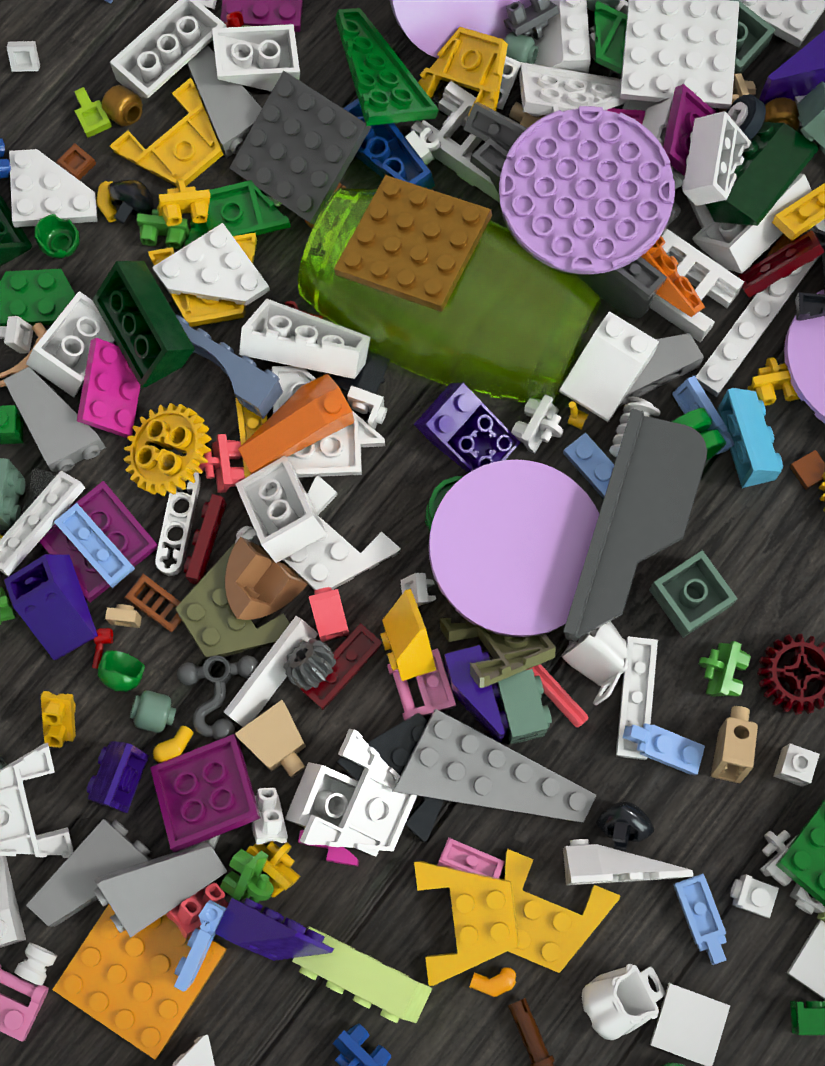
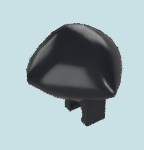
(132, 197)
(625, 823)

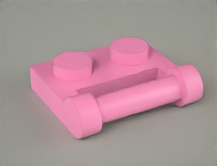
(433, 689)
(15, 1016)

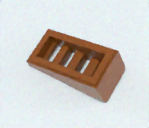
(132, 595)

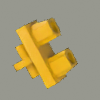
(182, 201)
(773, 378)
(58, 718)
(277, 865)

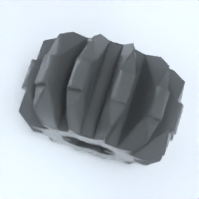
(309, 664)

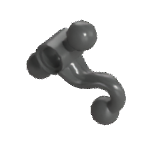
(190, 673)

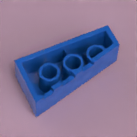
(390, 153)

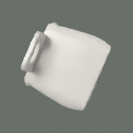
(600, 657)
(621, 1000)

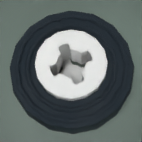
(748, 114)

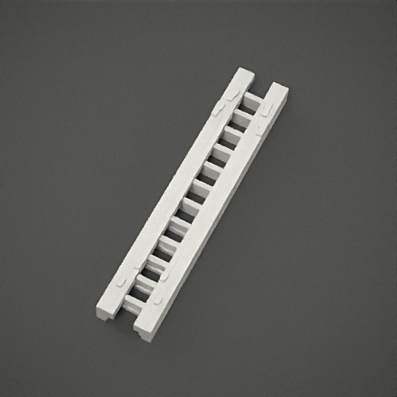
(698, 268)

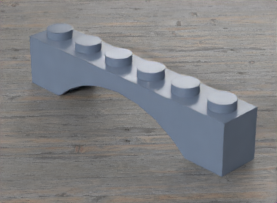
(253, 387)

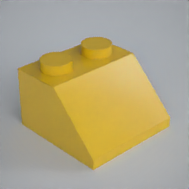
(407, 639)

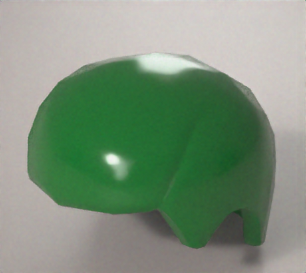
(56, 236)
(120, 671)

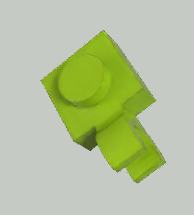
(91, 115)

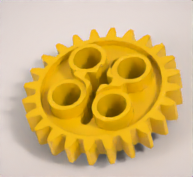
(162, 469)

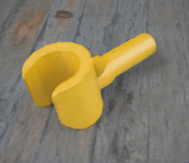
(577, 416)

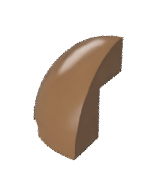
(257, 583)

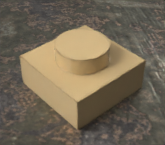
(123, 616)

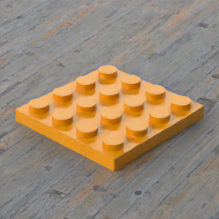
(132, 980)

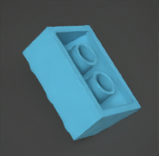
(752, 438)

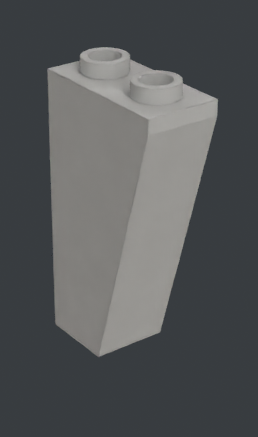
(226, 103)
(672, 359)
(52, 422)
(74, 884)
(157, 886)

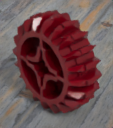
(773, 674)

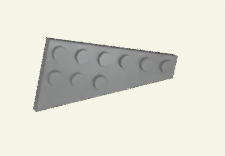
(473, 769)

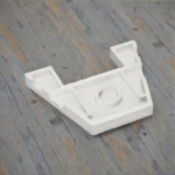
(331, 558)
(374, 812)
(16, 824)

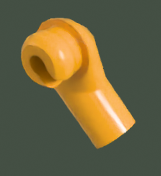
(496, 985)

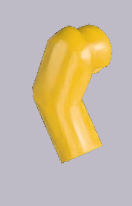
(104, 202)
(173, 747)

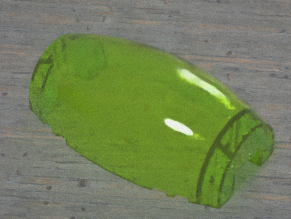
(501, 332)

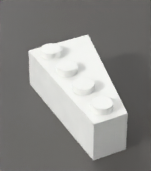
(303, 341)

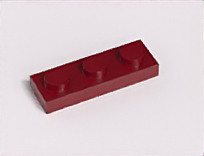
(781, 263)
(205, 539)
(349, 658)

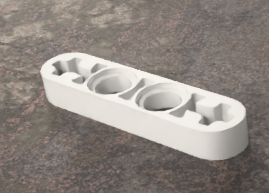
(181, 520)

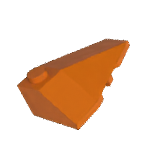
(677, 288)
(301, 421)

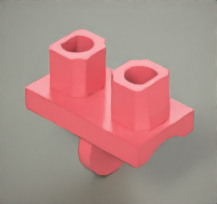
(225, 475)
(186, 913)

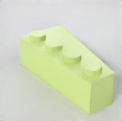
(367, 979)

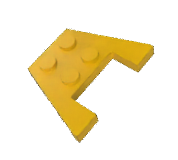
(470, 62)
(183, 149)
(204, 311)
(481, 917)
(546, 930)

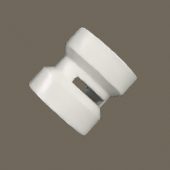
(34, 968)

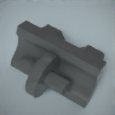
(530, 19)

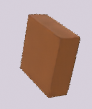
(76, 161)
(809, 469)

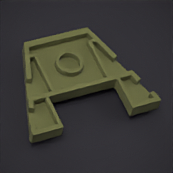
(215, 626)
(509, 653)

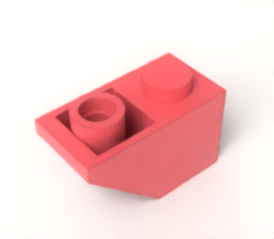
(328, 614)

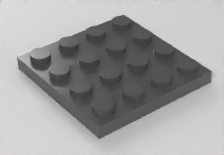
(299, 147)

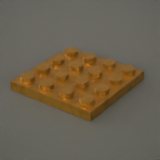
(413, 243)

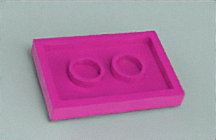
(108, 390)

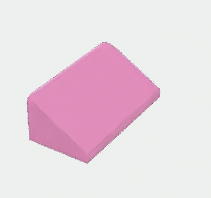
(469, 859)

